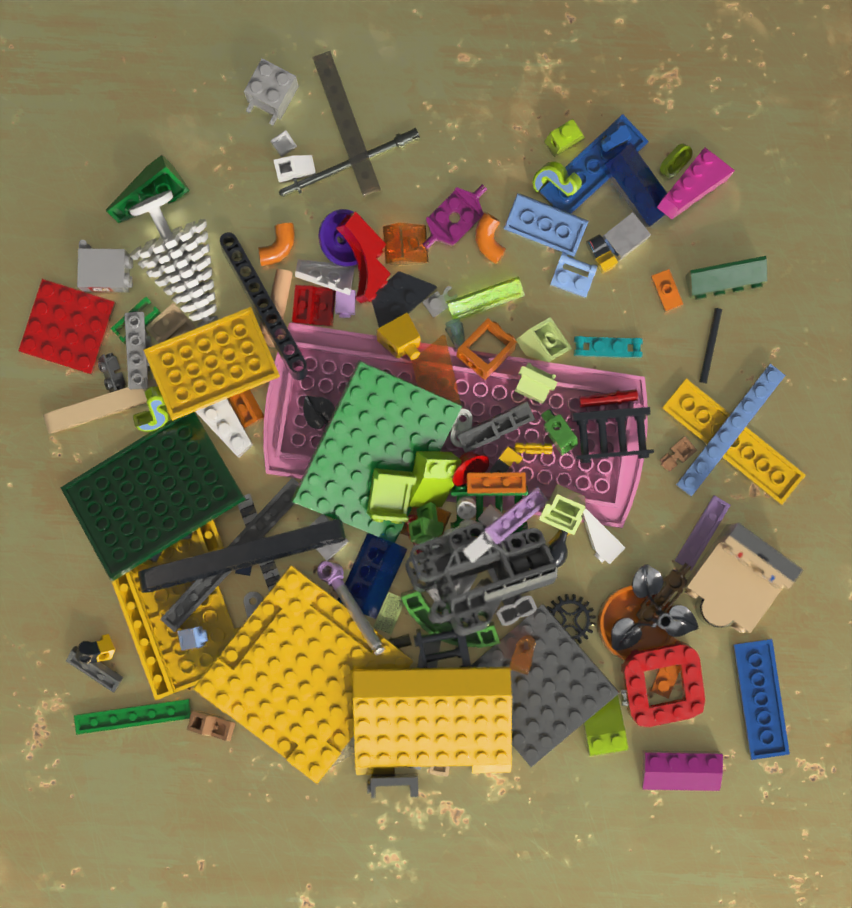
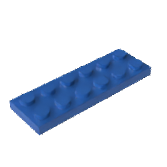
(588, 168)
(761, 699)

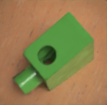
(564, 438)

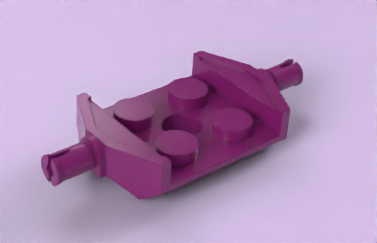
(463, 203)

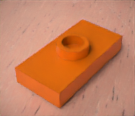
(667, 290)

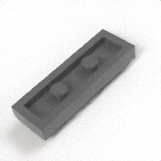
(96, 671)

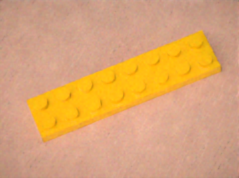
(747, 453)

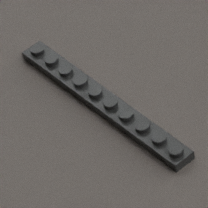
(255, 530)

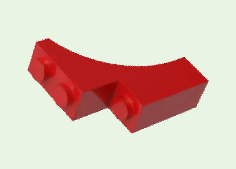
(367, 248)

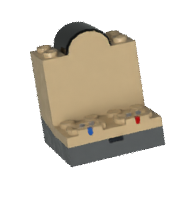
(739, 579)

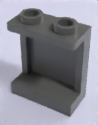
(393, 780)

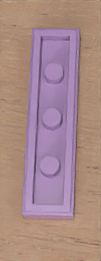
(516, 515)
(702, 532)

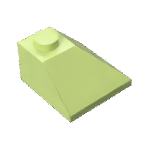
(544, 341)

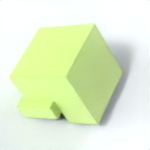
(535, 383)
(564, 509)

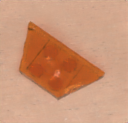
(435, 370)

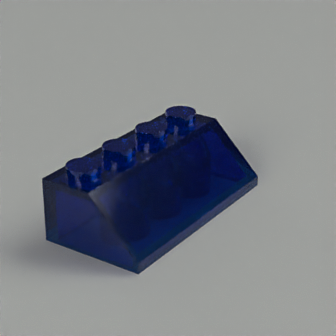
(636, 184)
(374, 573)

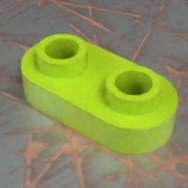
(676, 160)

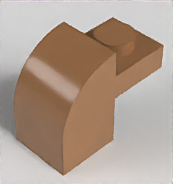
(211, 725)

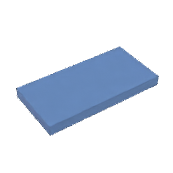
(546, 224)

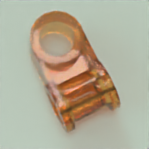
(522, 658)

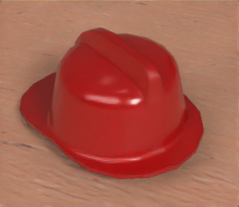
(470, 463)

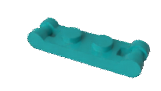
(608, 347)

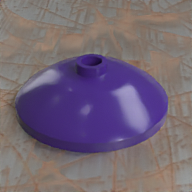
(336, 252)

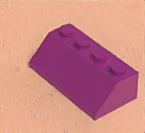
(682, 770)

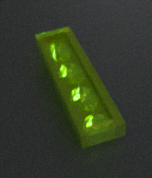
(485, 298)

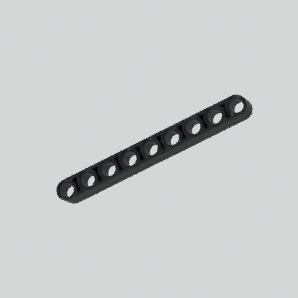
(266, 313)

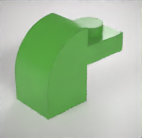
(426, 526)

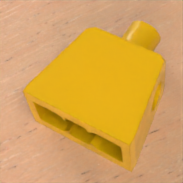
(400, 337)

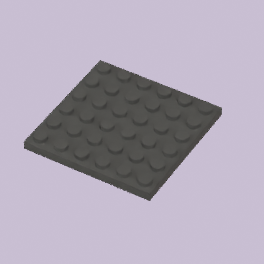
(559, 689)

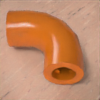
(485, 238)
(281, 246)

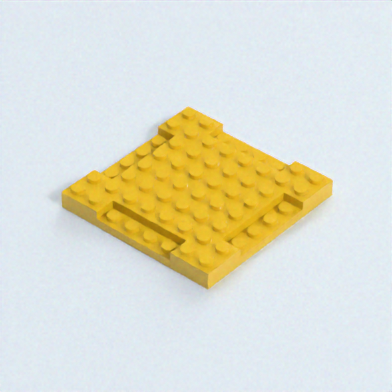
(293, 673)

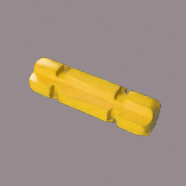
(533, 448)

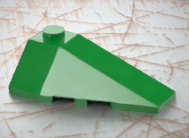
(153, 180)

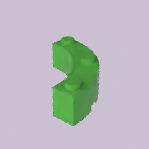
(419, 609)

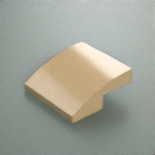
(170, 324)

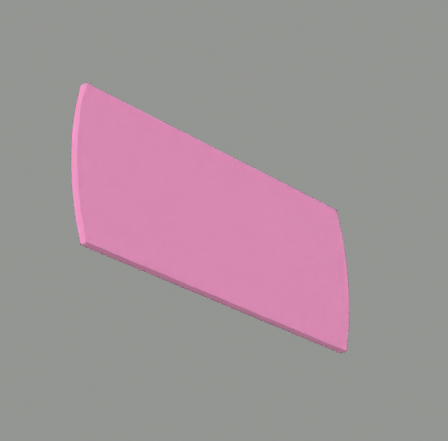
(333, 355)

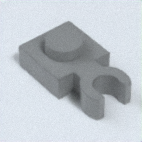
(437, 303)

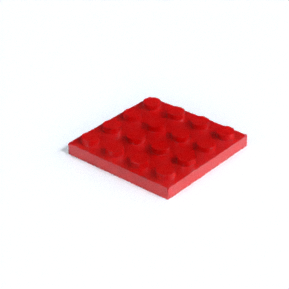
(67, 326)

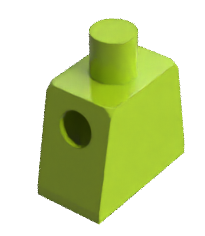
(564, 137)

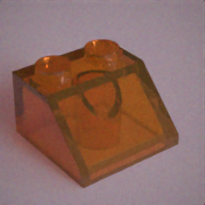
(405, 244)

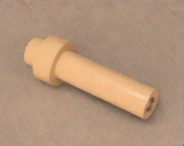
(279, 297)

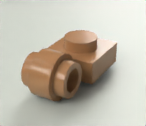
(682, 450)

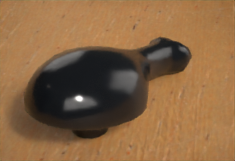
(559, 549)

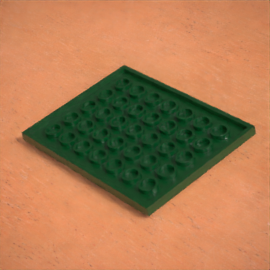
(152, 494)

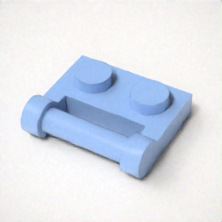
(572, 281)

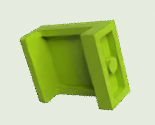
(390, 495)

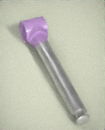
(336, 580)

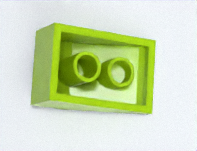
(433, 477)
(606, 730)

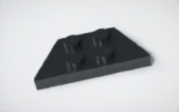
(400, 296)

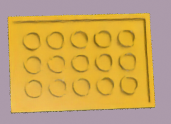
(211, 363)

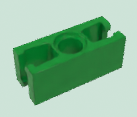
(138, 308)

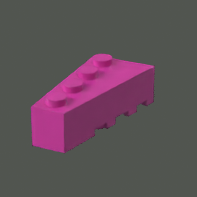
(698, 180)

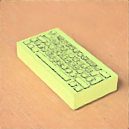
(389, 613)

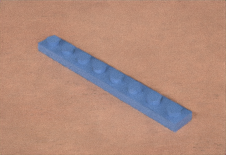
(730, 430)

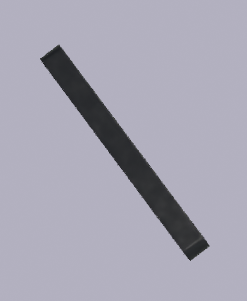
(241, 556)

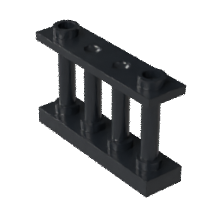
(620, 417)
(460, 651)

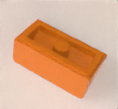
(246, 408)

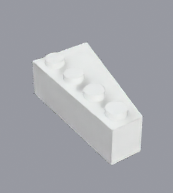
(227, 426)

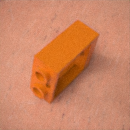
(477, 364)

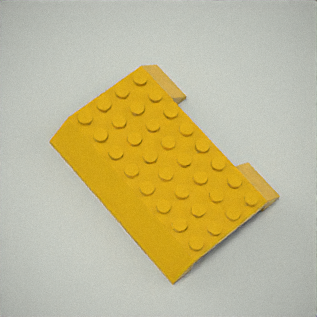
(158, 646)
(432, 719)

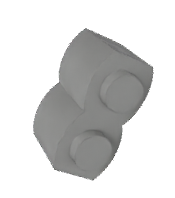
(511, 613)

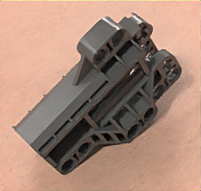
(448, 563)

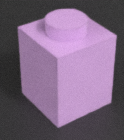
(345, 304)

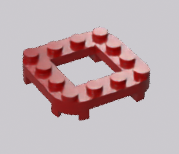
(656, 658)

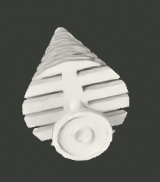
(172, 248)

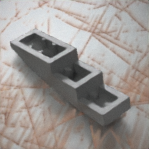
(495, 427)

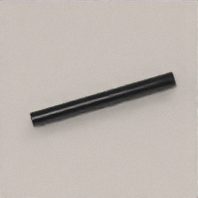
(710, 345)

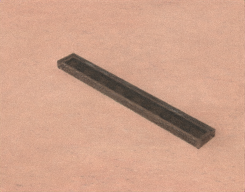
(346, 123)

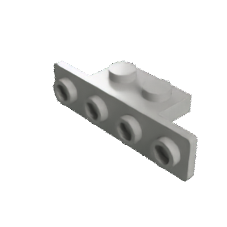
(136, 341)

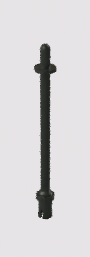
(399, 141)

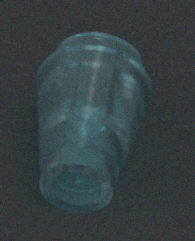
(456, 332)

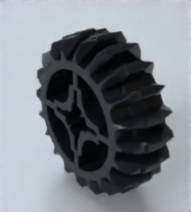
(582, 608)

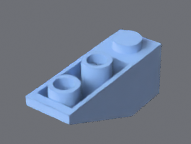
(192, 638)

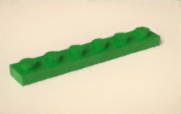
(132, 716)

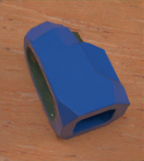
(615, 137)

